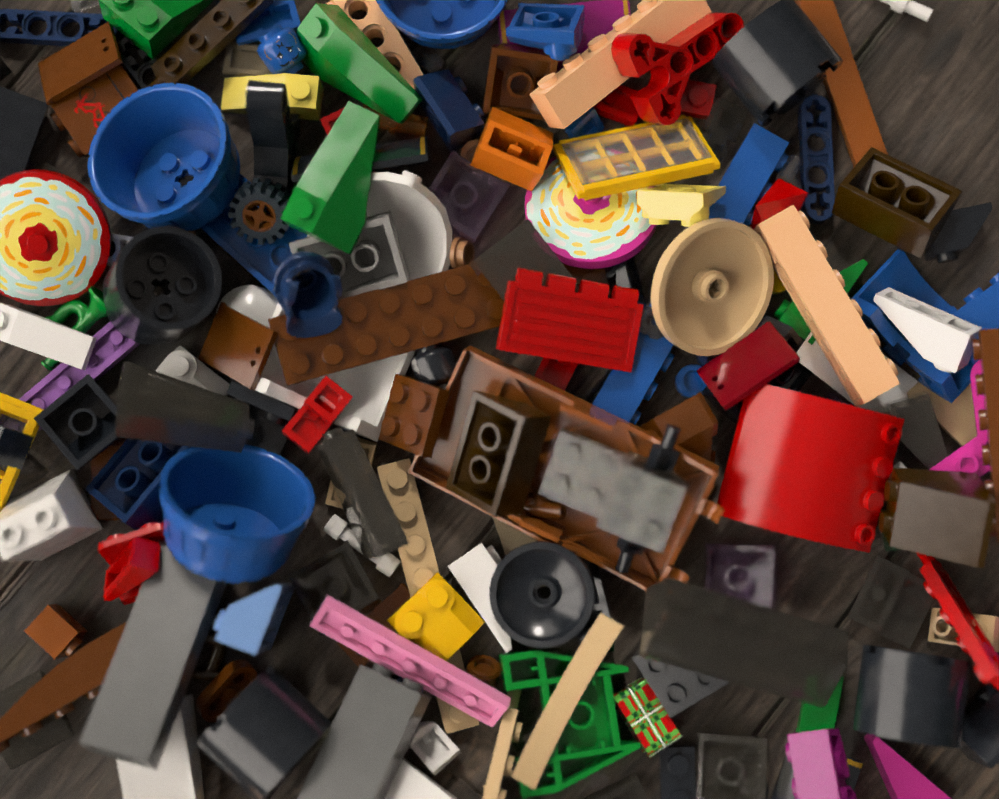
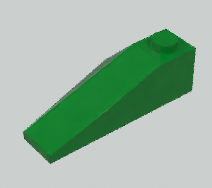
(353, 64)
(336, 185)

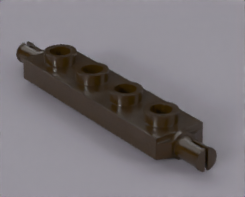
(206, 40)

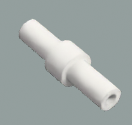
(910, 7)

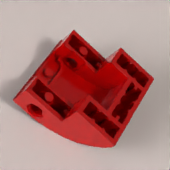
(809, 467)

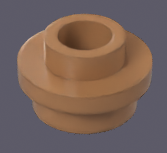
(461, 252)

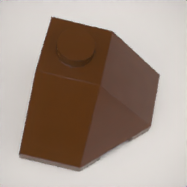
(696, 424)

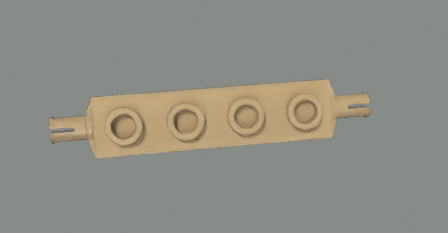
(501, 761)

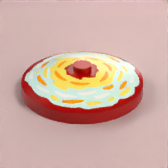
(50, 238)

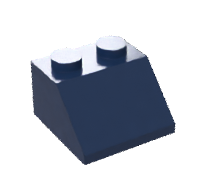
(449, 108)

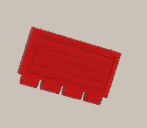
(570, 324)

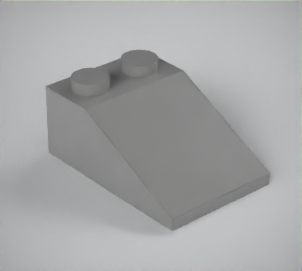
(374, 262)

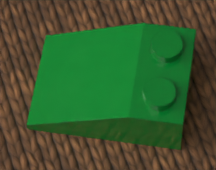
(151, 22)

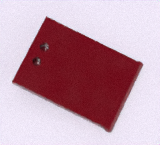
(748, 365)

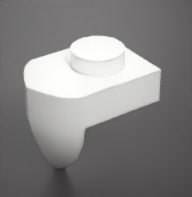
(433, 746)

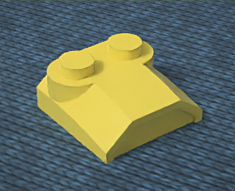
(678, 202)

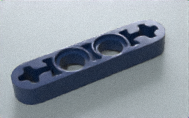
(55, 25)
(812, 159)

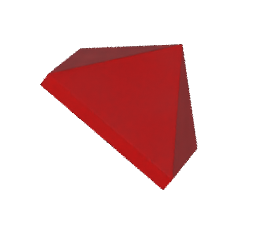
(777, 199)

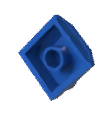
(548, 27)

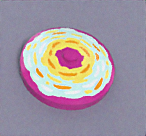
(586, 231)

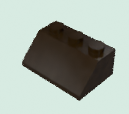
(895, 202)
(498, 453)

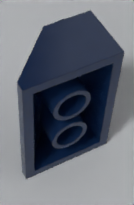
(131, 481)

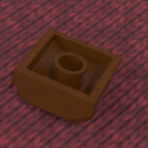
(513, 76)

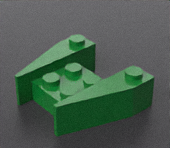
(592, 731)

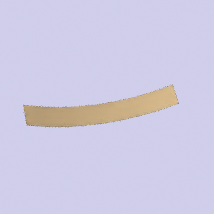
(565, 700)

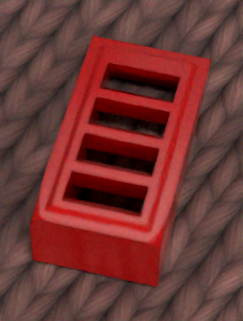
(131, 567)

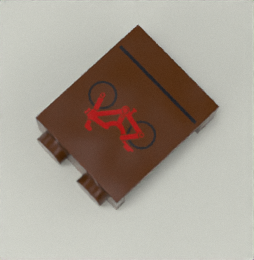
(88, 106)

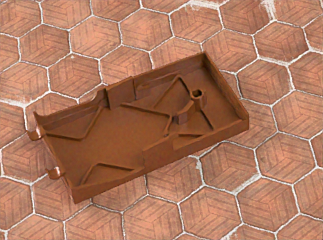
(578, 530)

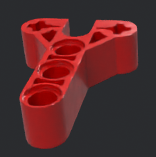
(639, 53)

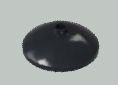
(522, 609)

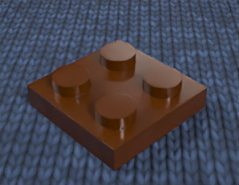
(413, 415)

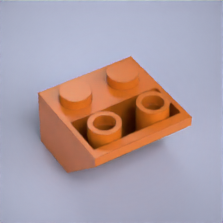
(513, 149)

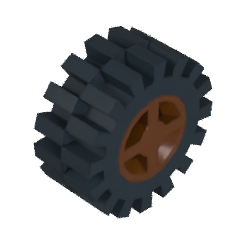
(255, 220)

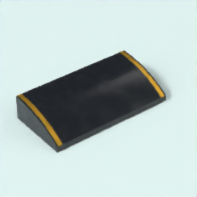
(387, 156)

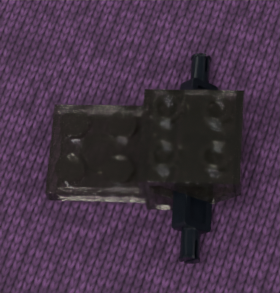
(625, 491)

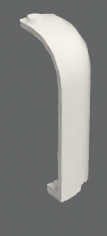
(426, 245)

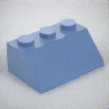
(254, 620)

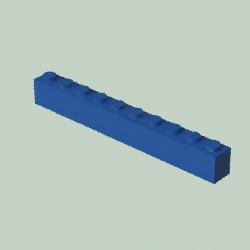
(744, 182)

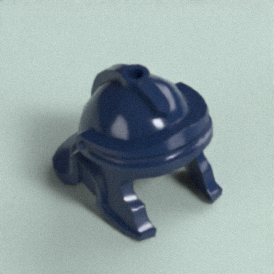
(308, 294)

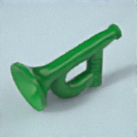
(86, 316)

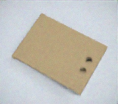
(954, 417)

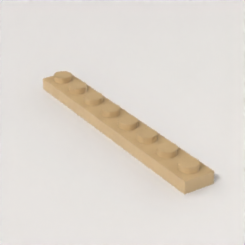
(418, 559)

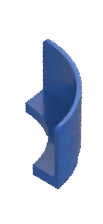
(903, 277)

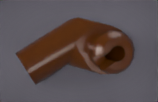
(540, 507)

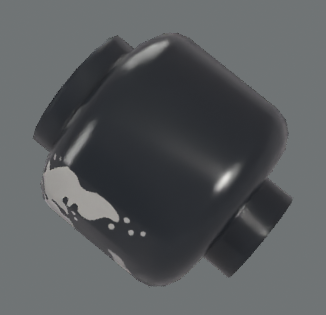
(434, 365)

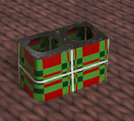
(645, 717)

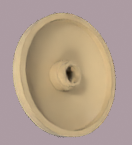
(712, 286)

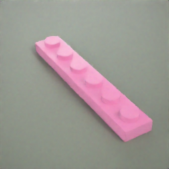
(410, 661)

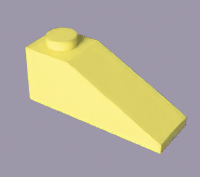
(303, 92)

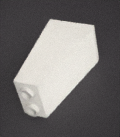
(46, 520)
(179, 769)

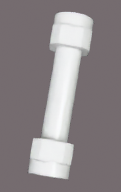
(338, 528)

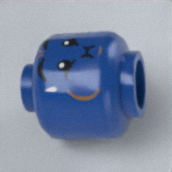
(281, 50)

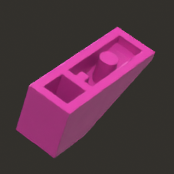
(900, 776)

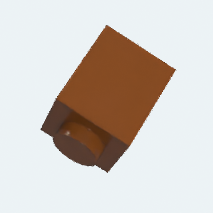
(56, 632)

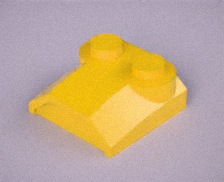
(436, 618)

